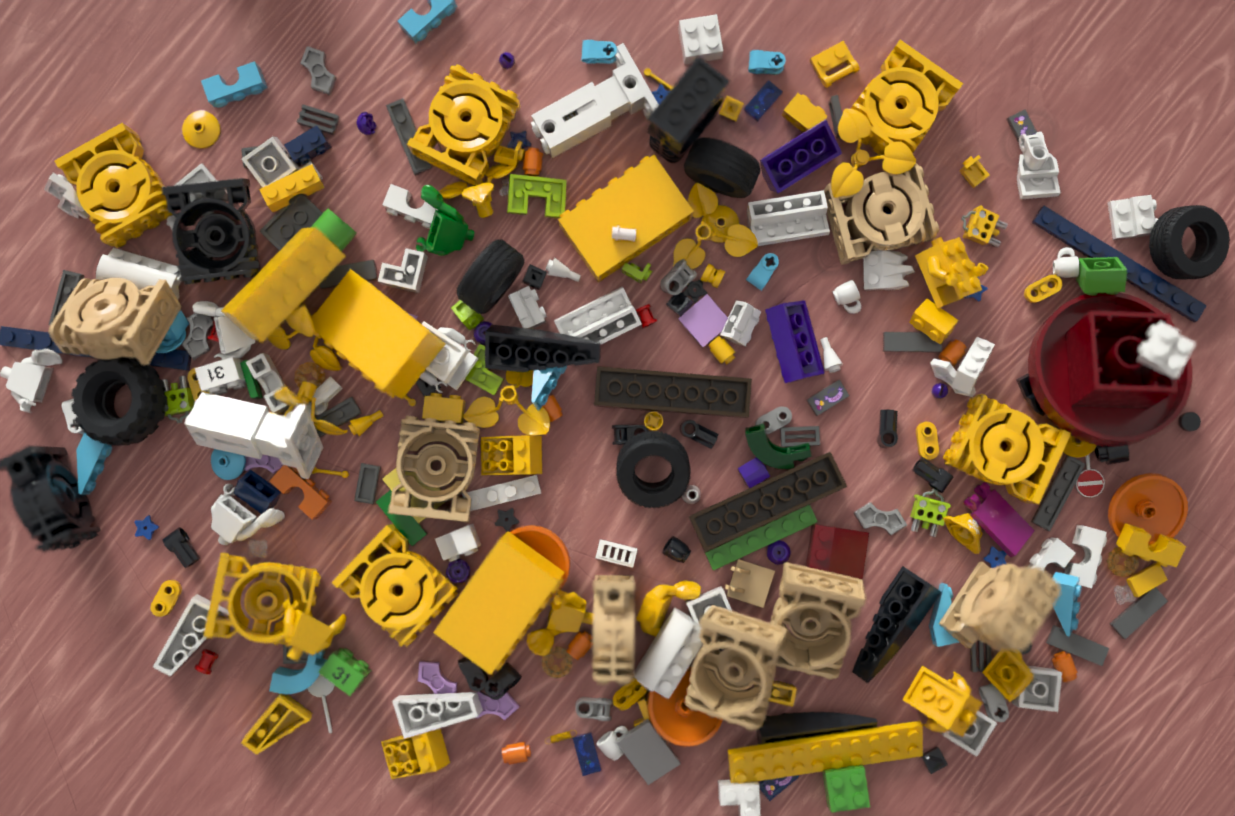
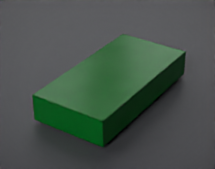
(252, 384)

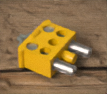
(981, 226)

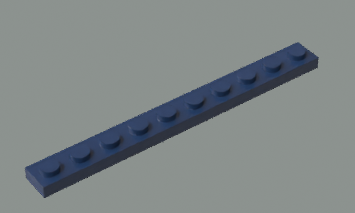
(1136, 273)
(42, 340)

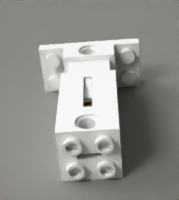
(593, 107)
(255, 432)

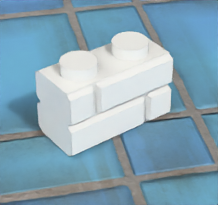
(527, 308)
(741, 323)

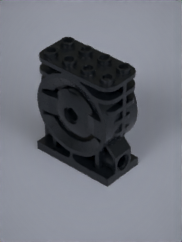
(686, 111)
(194, 264)
(48, 498)

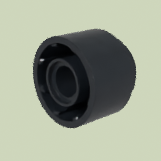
(1112, 455)

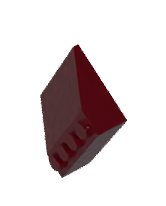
(837, 550)

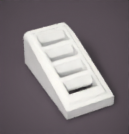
(630, 563)

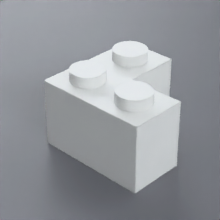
(409, 275)
(457, 542)
(744, 795)

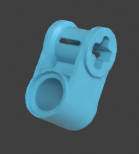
(595, 52)
(763, 62)
(761, 273)

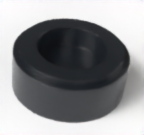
(1189, 421)

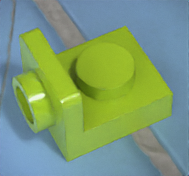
(633, 272)
(467, 315)

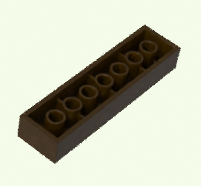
(672, 392)
(767, 501)

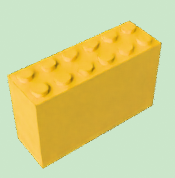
(638, 200)
(283, 283)
(375, 335)
(500, 603)

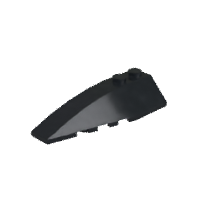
(534, 349)
(898, 617)
(809, 724)

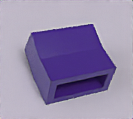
(753, 472)

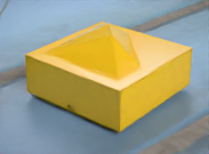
(731, 108)

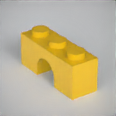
(281, 191)
(1164, 551)

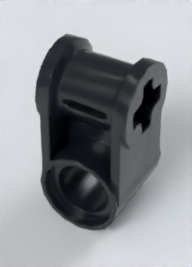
(627, 432)
(471, 671)
(503, 680)

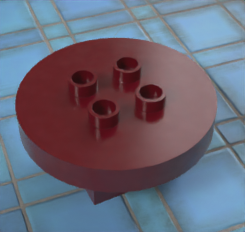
(1090, 375)

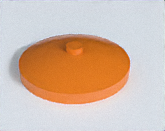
(1149, 503)
(547, 545)
(676, 721)

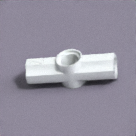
(323, 395)

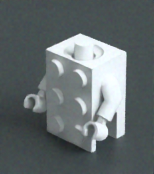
(453, 360)

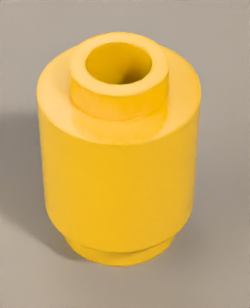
(722, 350)

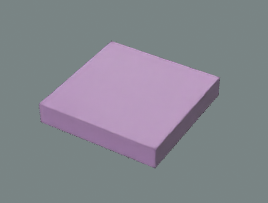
(704, 320)

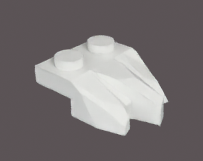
(1039, 182)
(61, 188)
(886, 270)

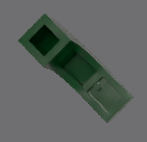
(772, 454)

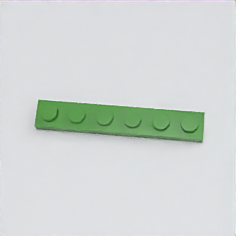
(761, 537)

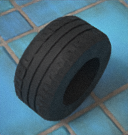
(722, 167)
(1210, 236)
(490, 276)
(659, 493)

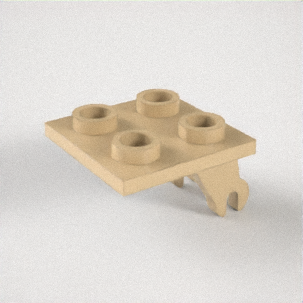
(750, 583)

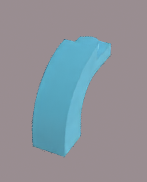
(294, 681)

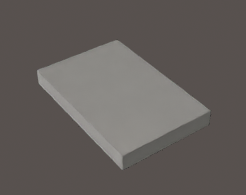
(648, 752)

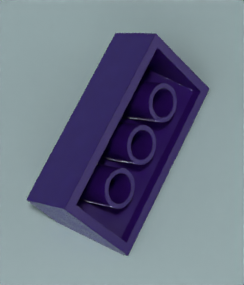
(799, 157)
(794, 341)

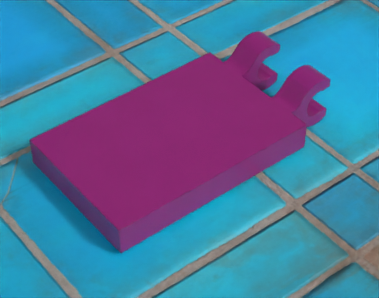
(999, 519)

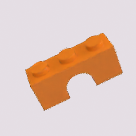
(314, 500)

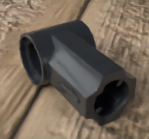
(888, 426)
(700, 434)
(937, 477)
(179, 544)

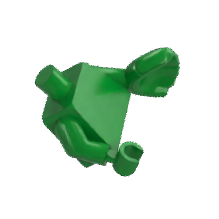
(447, 228)

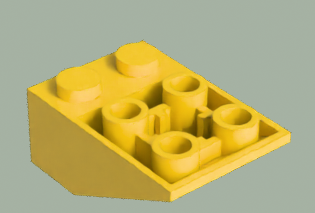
(511, 455)
(415, 754)

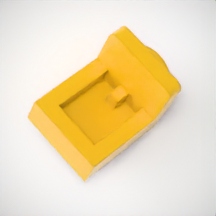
(509, 156)
(974, 171)
(643, 707)

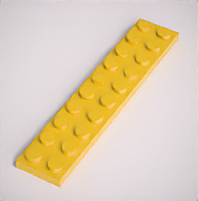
(825, 752)

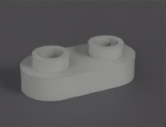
(774, 420)

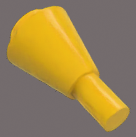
(361, 424)

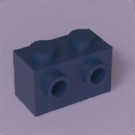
(307, 146)
(257, 492)

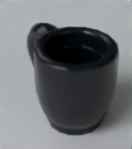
(676, 550)

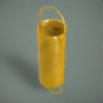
(560, 737)

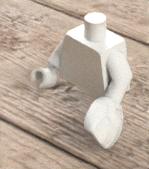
(231, 338)
(30, 377)
(236, 522)

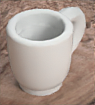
(1066, 266)
(846, 294)
(608, 745)

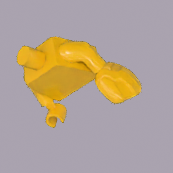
(658, 601)
(565, 615)
(307, 632)

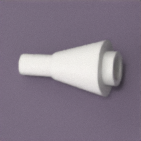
(557, 269)
(831, 360)

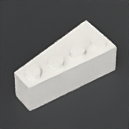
(186, 636)
(432, 711)

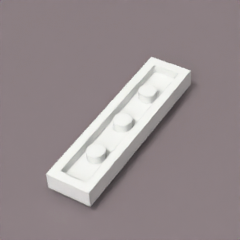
(504, 492)

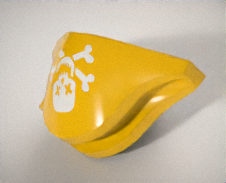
(965, 531)

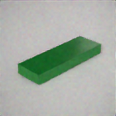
(405, 524)

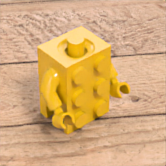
(949, 271)
(943, 702)

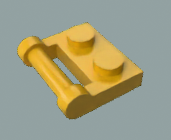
(831, 59)

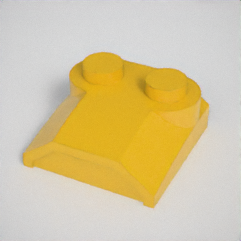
(1009, 673)

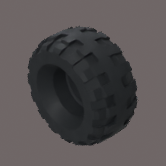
(96, 395)

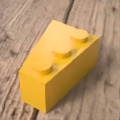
(277, 721)

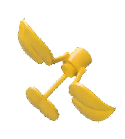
(852, 128)
(479, 193)
(739, 239)
(301, 322)
(303, 397)
(531, 422)

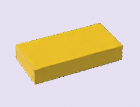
(1146, 579)

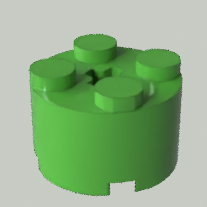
(335, 229)

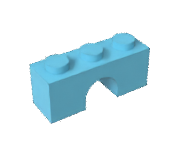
(418, 26)
(250, 82)

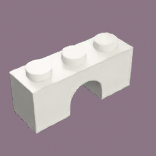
(398, 203)
(972, 365)
(271, 381)
(1092, 542)
(1052, 551)

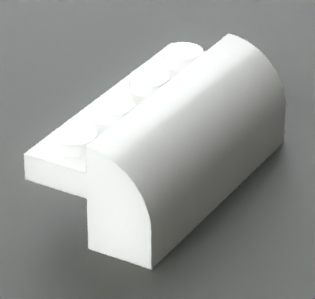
(788, 218)
(138, 270)
(601, 318)
(669, 654)

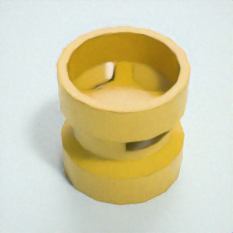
(712, 275)
(655, 419)

